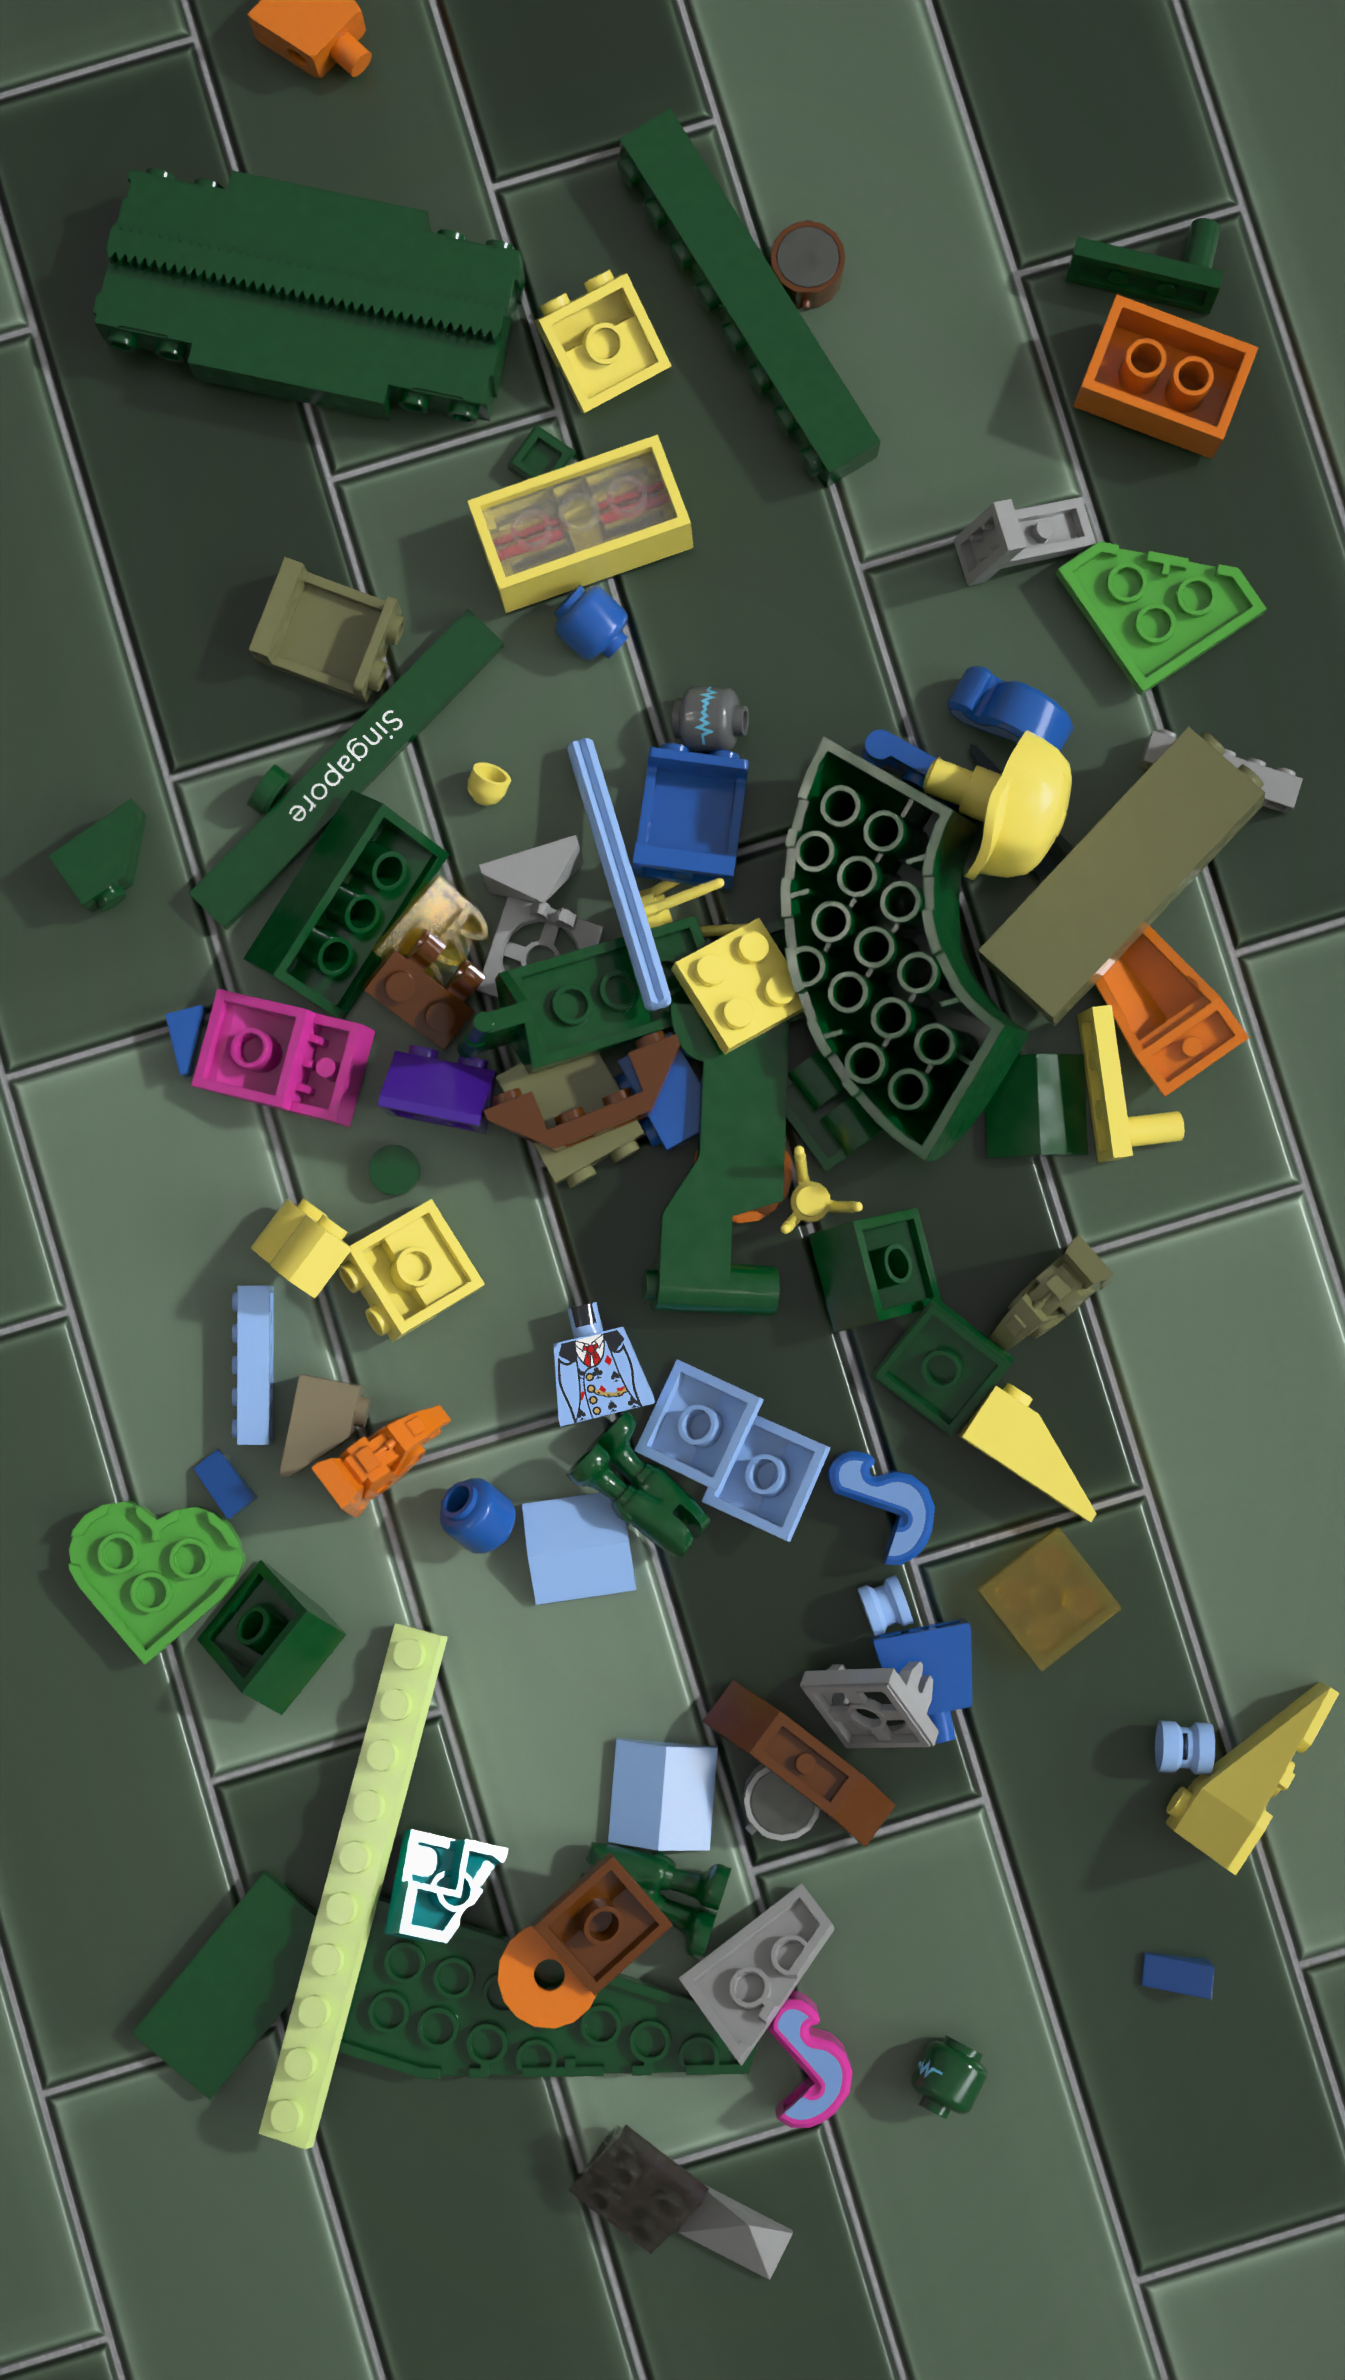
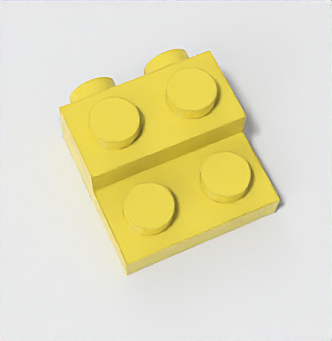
(601, 340)
(409, 1271)

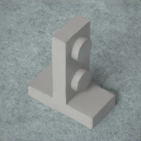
(1021, 536)

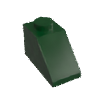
(103, 858)

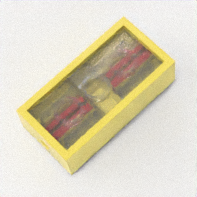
(581, 523)

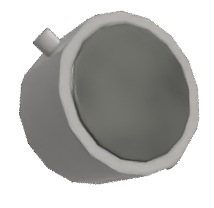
(776, 1807)

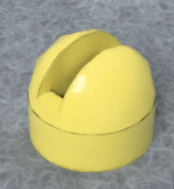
(487, 783)

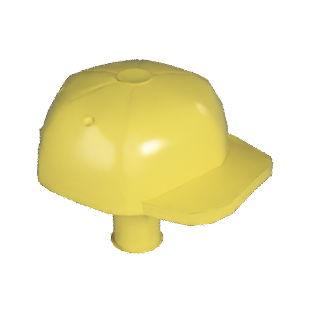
(1019, 807)

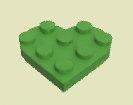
(154, 1572)

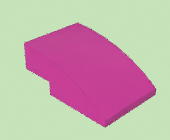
(283, 1057)

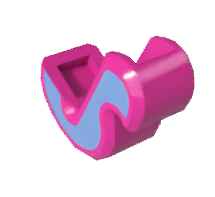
(821, 2058)

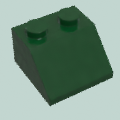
(874, 1269)
(270, 1638)

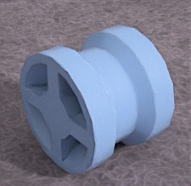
(885, 1605)

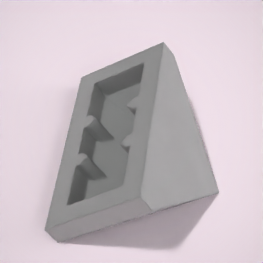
(533, 872)
(737, 2233)

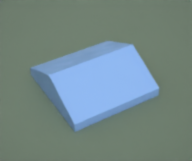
(699, 1425)
(771, 1478)
(577, 1548)
(662, 1795)

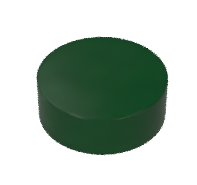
(269, 790)
(394, 1170)

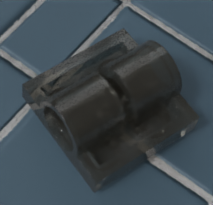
(638, 2188)

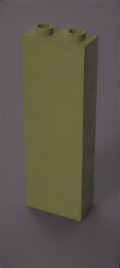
(1123, 874)

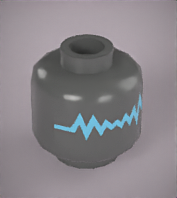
(709, 719)

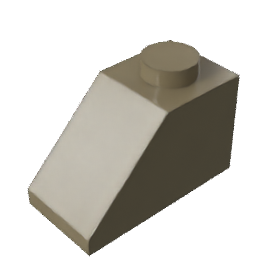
(321, 1420)

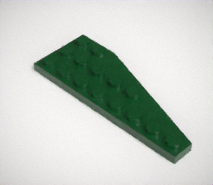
(443, 2014)

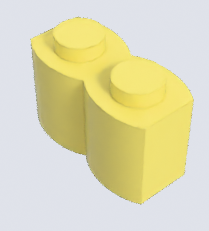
(303, 1245)

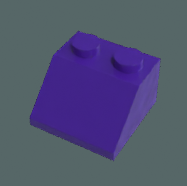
(439, 1090)

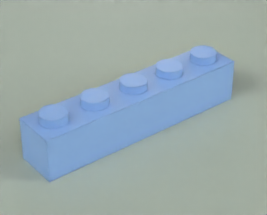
(253, 1364)

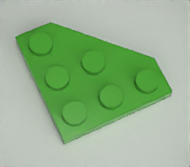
(1157, 607)

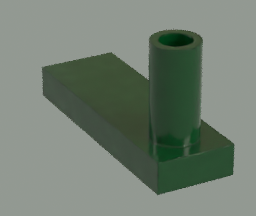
(1177, 283)

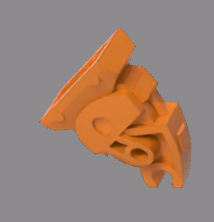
(379, 1460)

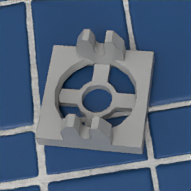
(522, 913)
(841, 1691)

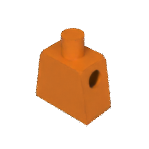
(313, 33)

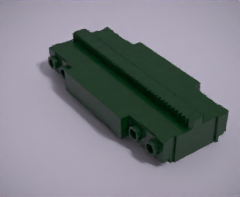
(309, 295)

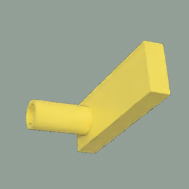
(1112, 1128)

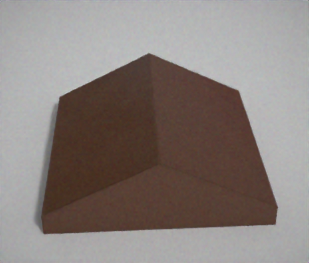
(601, 1923)

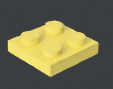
(739, 985)

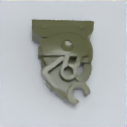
(1053, 1294)

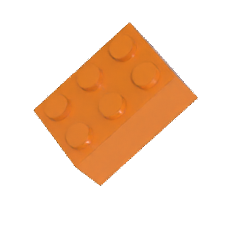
(1165, 377)

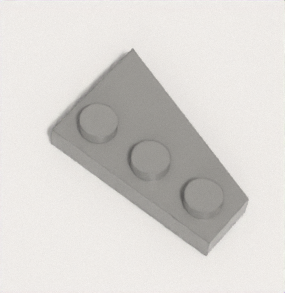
(757, 1970)

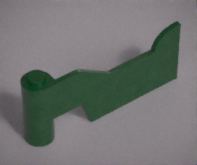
(733, 1173)

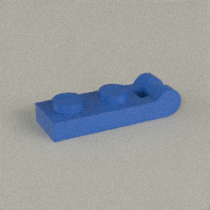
(891, 751)

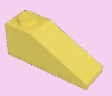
(1020, 1441)

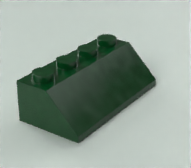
(344, 902)

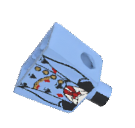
(597, 1370)

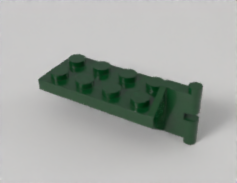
(579, 1001)

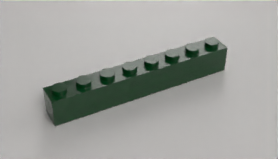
(747, 298)

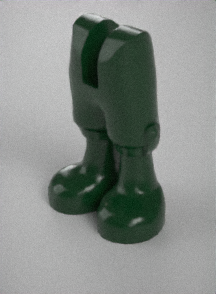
(651, 1500)
(658, 1873)

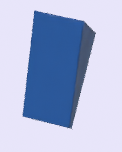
(185, 1032)
(225, 1484)
(1178, 1974)

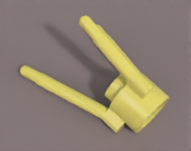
(658, 906)
(811, 1199)

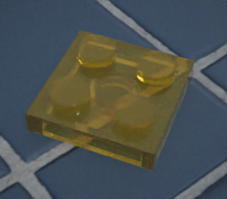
(1049, 1598)

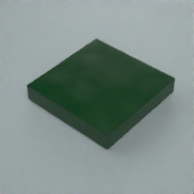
(943, 1366)

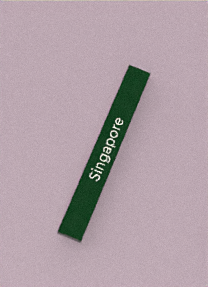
(346, 766)

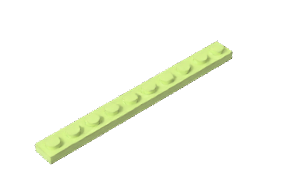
(353, 1887)

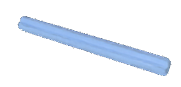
(619, 875)

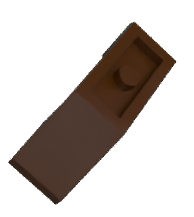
(523, 1118)
(800, 1761)

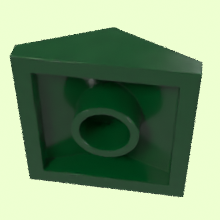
(1039, 1109)

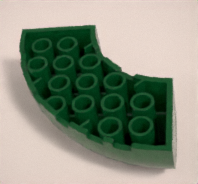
(884, 952)

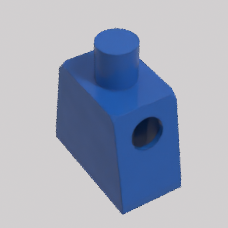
(945, 1656)

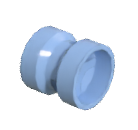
(1184, 1747)

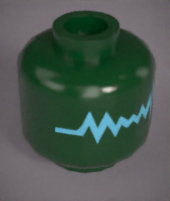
(948, 2077)

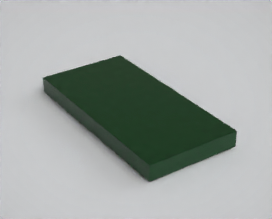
(232, 1987)

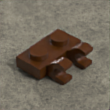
(418, 997)

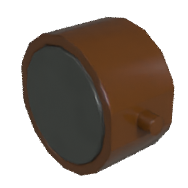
(808, 263)

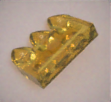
(442, 912)

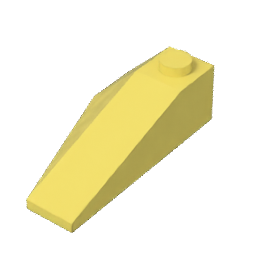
(1227, 1809)

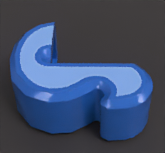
(1008, 708)
(889, 1491)

